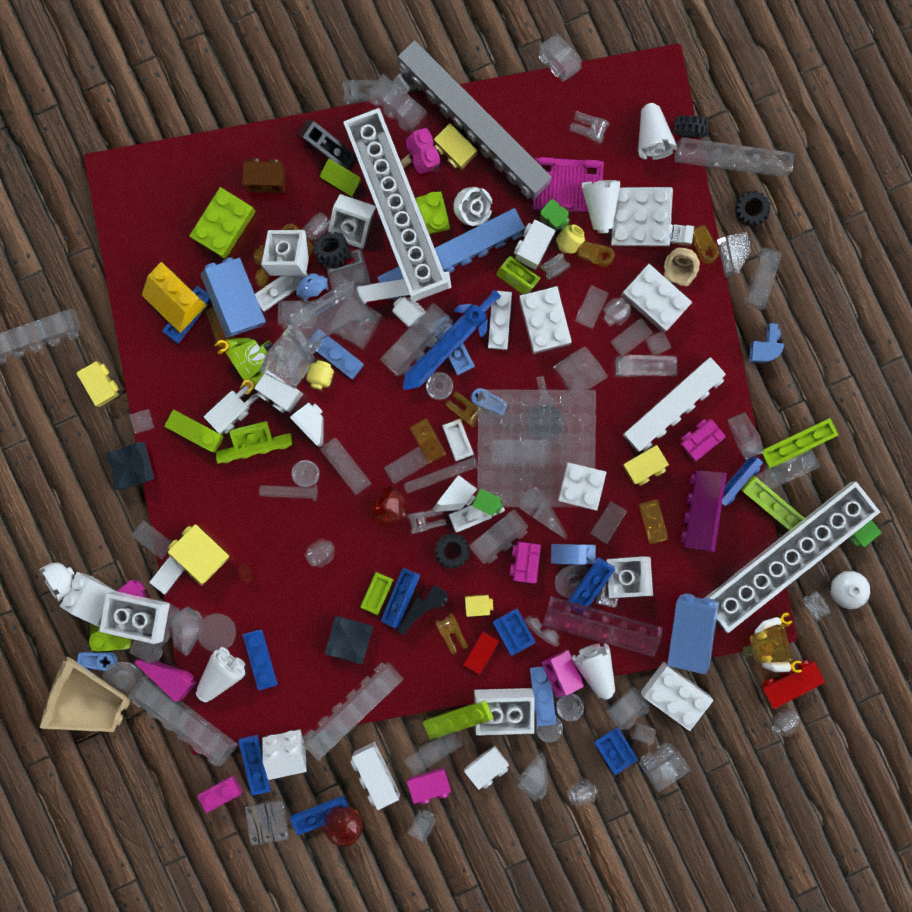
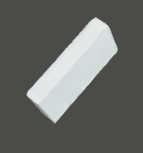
(458, 440)
(166, 575)

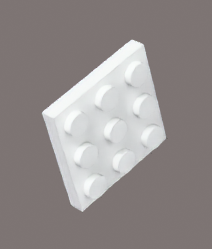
(643, 217)

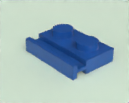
(514, 632)
(615, 751)

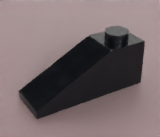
(325, 144)

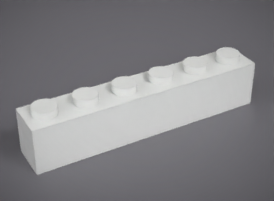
(674, 404)

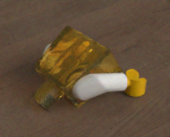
(771, 646)

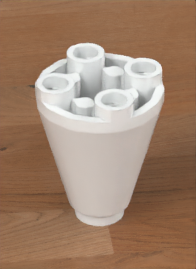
(220, 674)

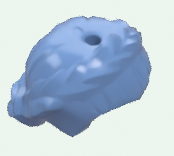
(311, 286)

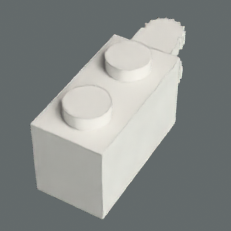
(230, 410)

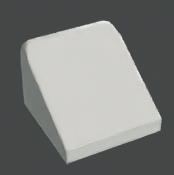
(404, 83)

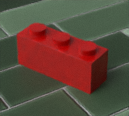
(792, 684)

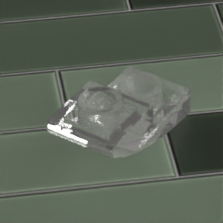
(406, 465)
(546, 634)

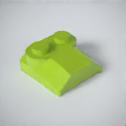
(433, 212)
(105, 642)

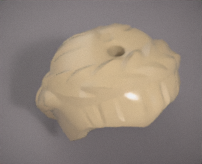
(681, 266)

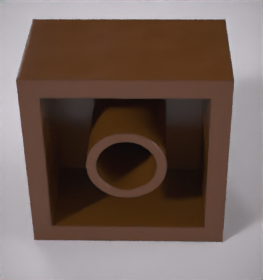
(264, 176)

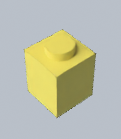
(478, 605)

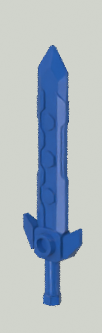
(452, 339)

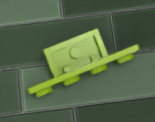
(252, 441)

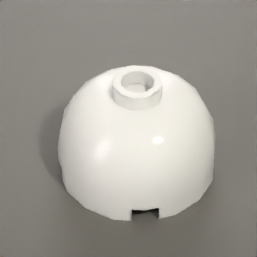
(473, 206)
(58, 579)
(850, 590)

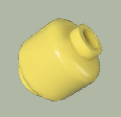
(570, 239)
(320, 375)

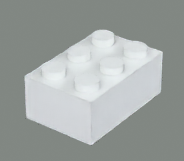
(656, 298)
(545, 320)
(134, 617)
(676, 696)
(510, 710)
(375, 776)

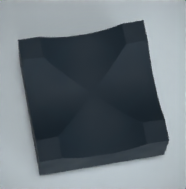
(130, 466)
(348, 639)

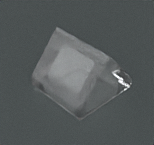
(644, 734)

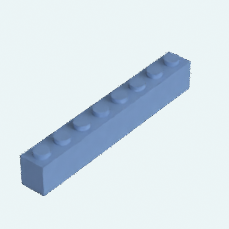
(471, 244)

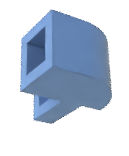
(766, 351)
(572, 554)

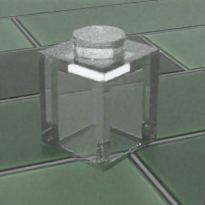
(422, 825)

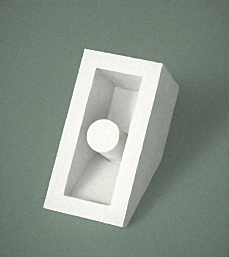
(456, 496)

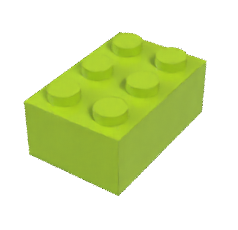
(222, 223)

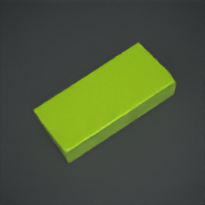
(340, 177)
(517, 276)

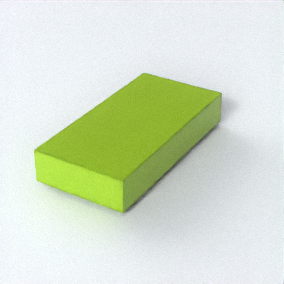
(376, 593)

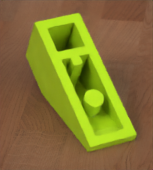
(194, 431)

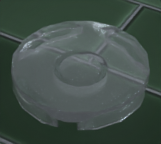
(217, 632)

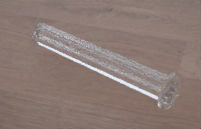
(441, 475)

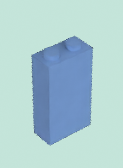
(232, 297)
(693, 633)

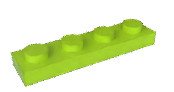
(799, 443)
(771, 503)
(458, 719)

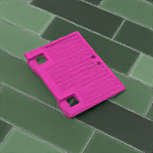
(566, 182)

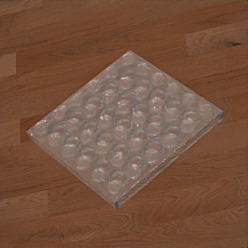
(530, 439)

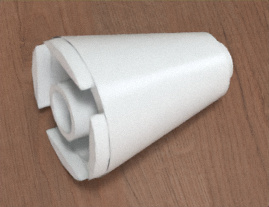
(654, 134)
(601, 203)
(597, 669)

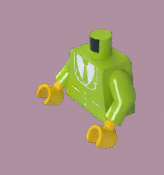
(247, 358)

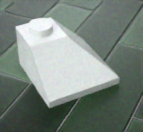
(311, 422)

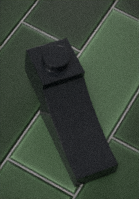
(435, 598)

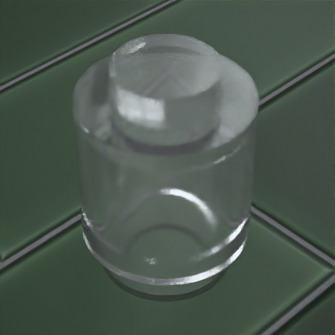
(316, 226)

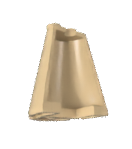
(82, 701)

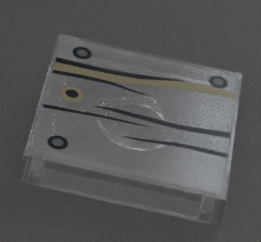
(267, 822)

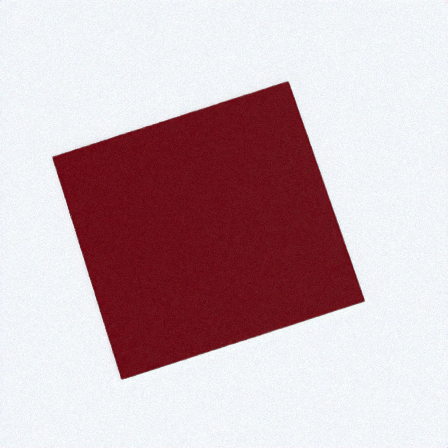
(144, 214)

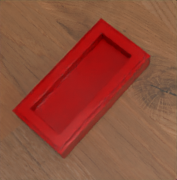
(481, 653)

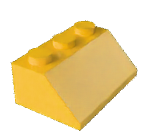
(172, 297)

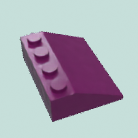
(704, 510)

